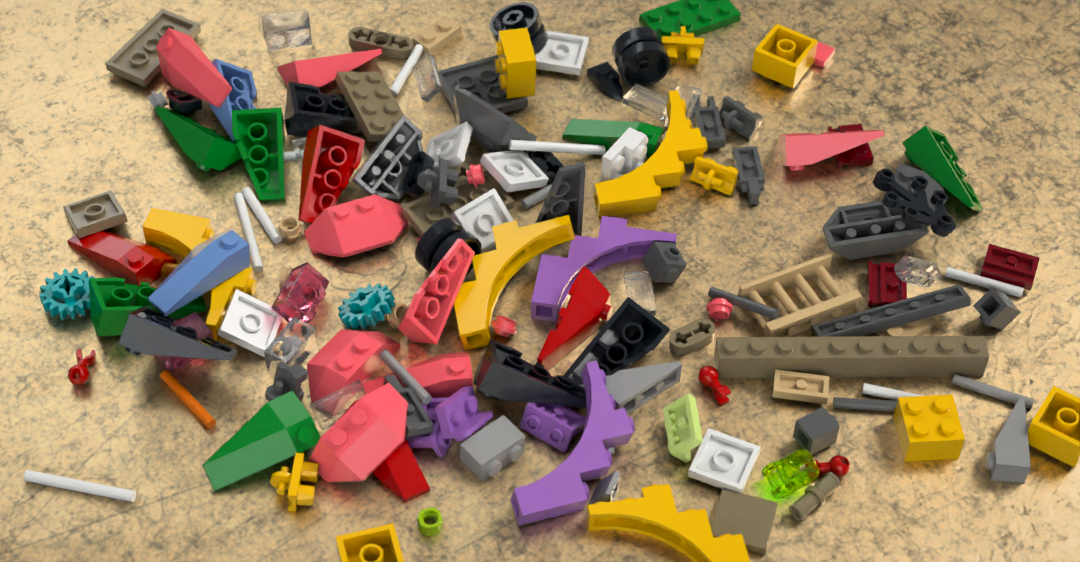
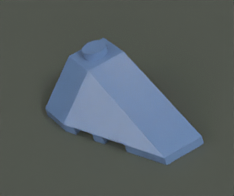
(240, 96)
(201, 271)

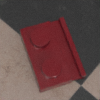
(856, 156)
(1010, 266)
(884, 284)

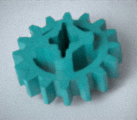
(56, 295)
(366, 306)

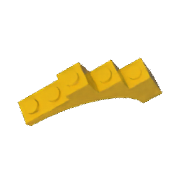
(642, 186)
(180, 235)
(495, 268)
(657, 517)

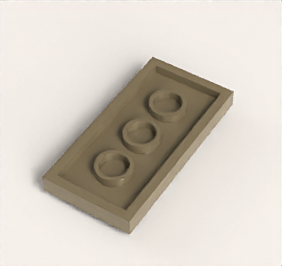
(139, 57)
(370, 102)
(422, 216)

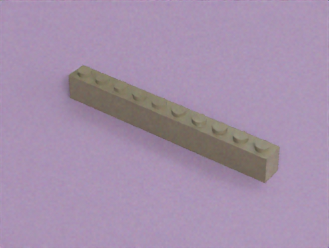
(852, 356)

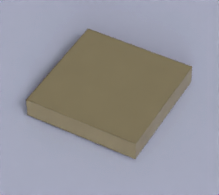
(95, 214)
(745, 516)

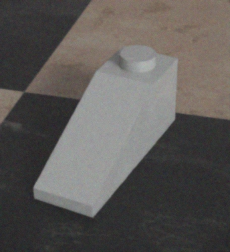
(641, 384)
(1010, 453)

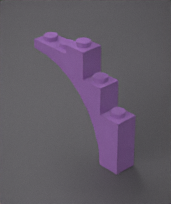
(613, 245)
(565, 487)

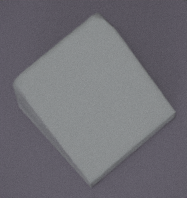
(606, 489)

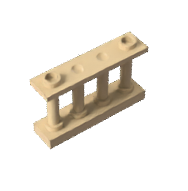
(800, 320)

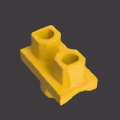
(683, 44)
(714, 175)
(298, 493)

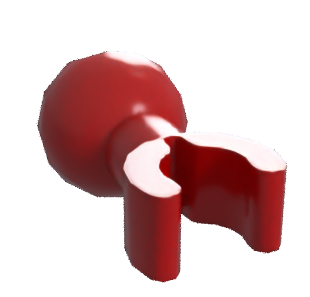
(79, 373)
(709, 377)
(837, 465)

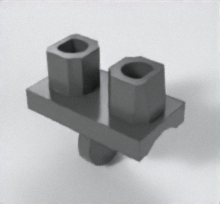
(739, 118)
(437, 183)
(287, 380)

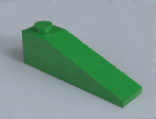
(200, 142)
(262, 147)

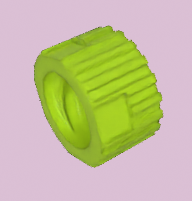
(430, 513)

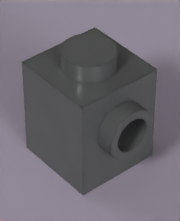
(664, 262)
(996, 309)
(816, 430)

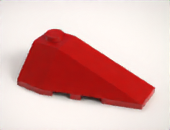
(326, 169)
(123, 256)
(580, 320)
(401, 473)

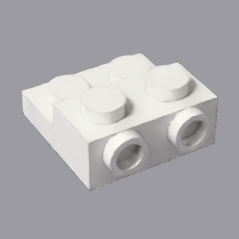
(624, 155)

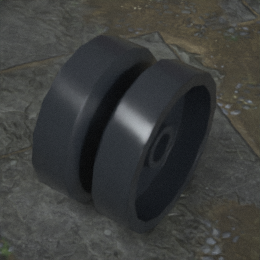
(520, 16)
(640, 57)
(439, 240)

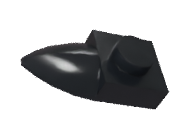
(606, 80)
(183, 101)

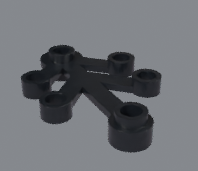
(938, 220)

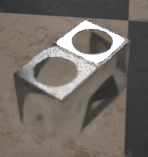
(286, 29)
(298, 354)

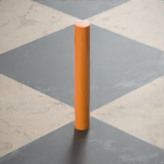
(188, 399)

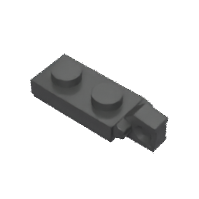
(750, 173)
(417, 419)

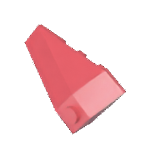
(190, 68)
(323, 69)
(811, 148)
(436, 296)
(437, 375)

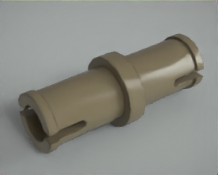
(814, 496)

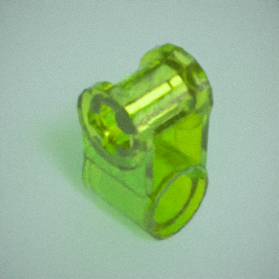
(789, 474)

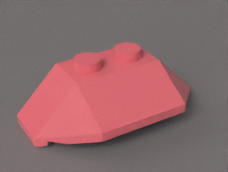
(356, 227)
(346, 359)
(362, 437)

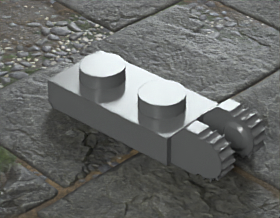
(710, 123)

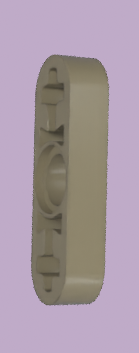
(395, 47)

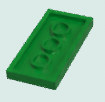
(695, 15)

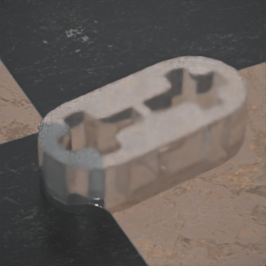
(917, 271)

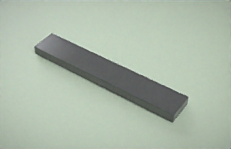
(894, 313)

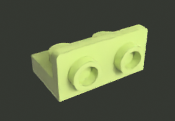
(682, 427)

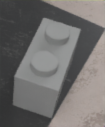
(492, 448)

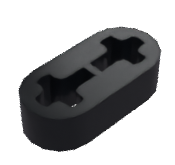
(549, 162)
(418, 164)

